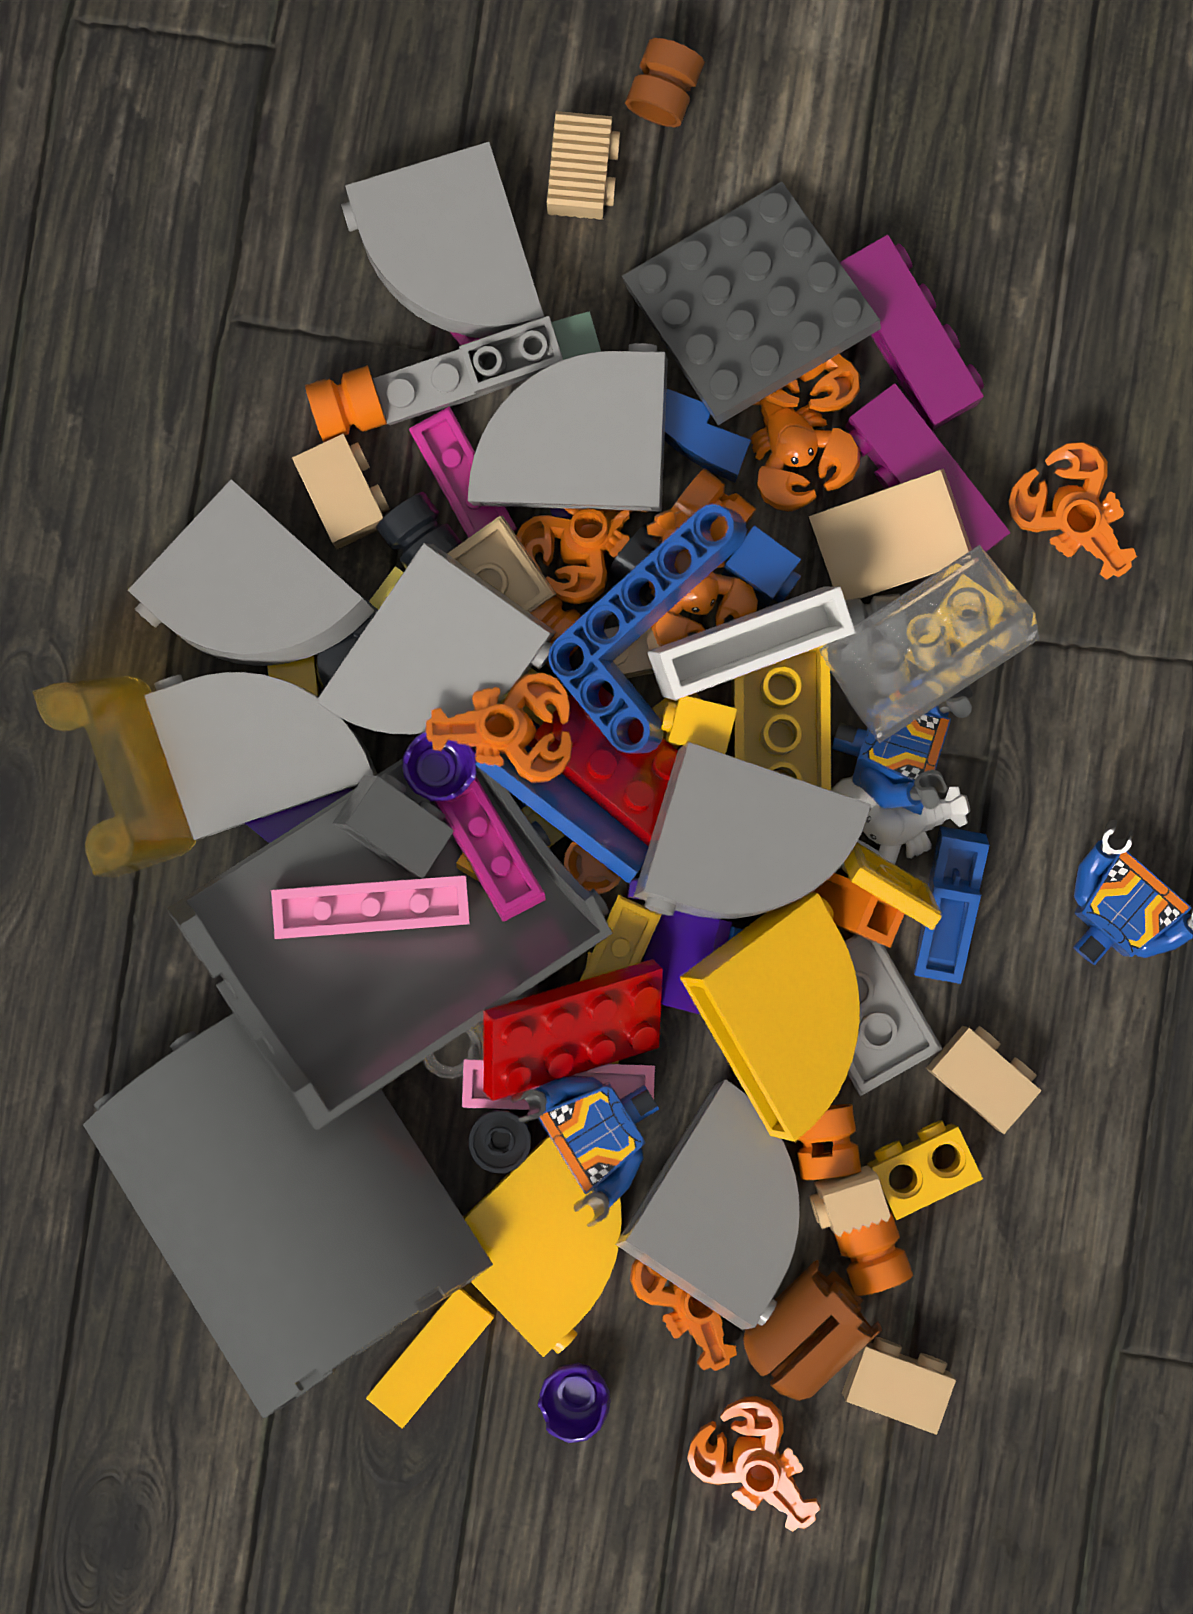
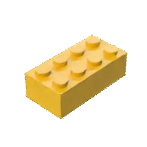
(785, 718)

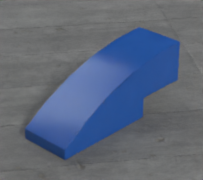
(700, 442)
(956, 889)

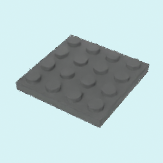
(751, 302)

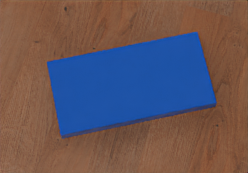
(575, 816)

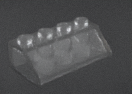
(931, 643)

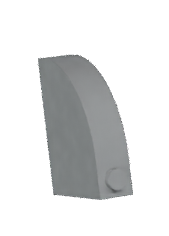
(447, 242)
(579, 436)
(247, 588)
(433, 648)
(251, 747)
(742, 838)
(722, 1211)

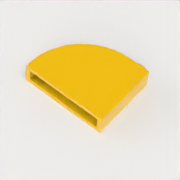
(783, 1011)
(541, 1250)

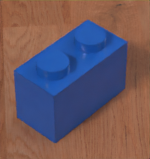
(765, 567)

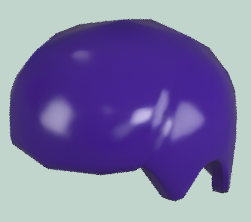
(438, 773)
(574, 1402)

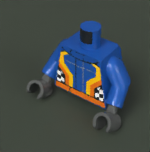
(904, 765)
(1126, 904)
(593, 1134)

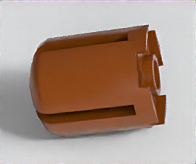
(809, 1334)

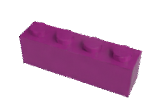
(912, 337)
(907, 449)

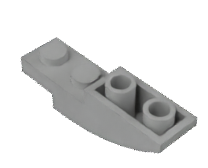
(469, 371)

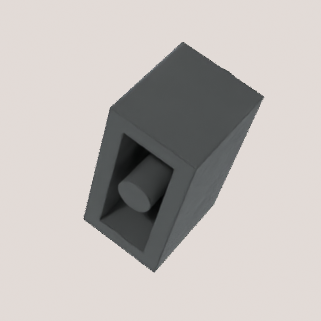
(394, 825)

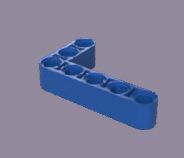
(634, 622)

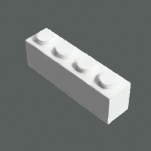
(751, 642)

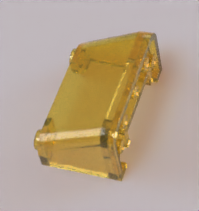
(145, 802)

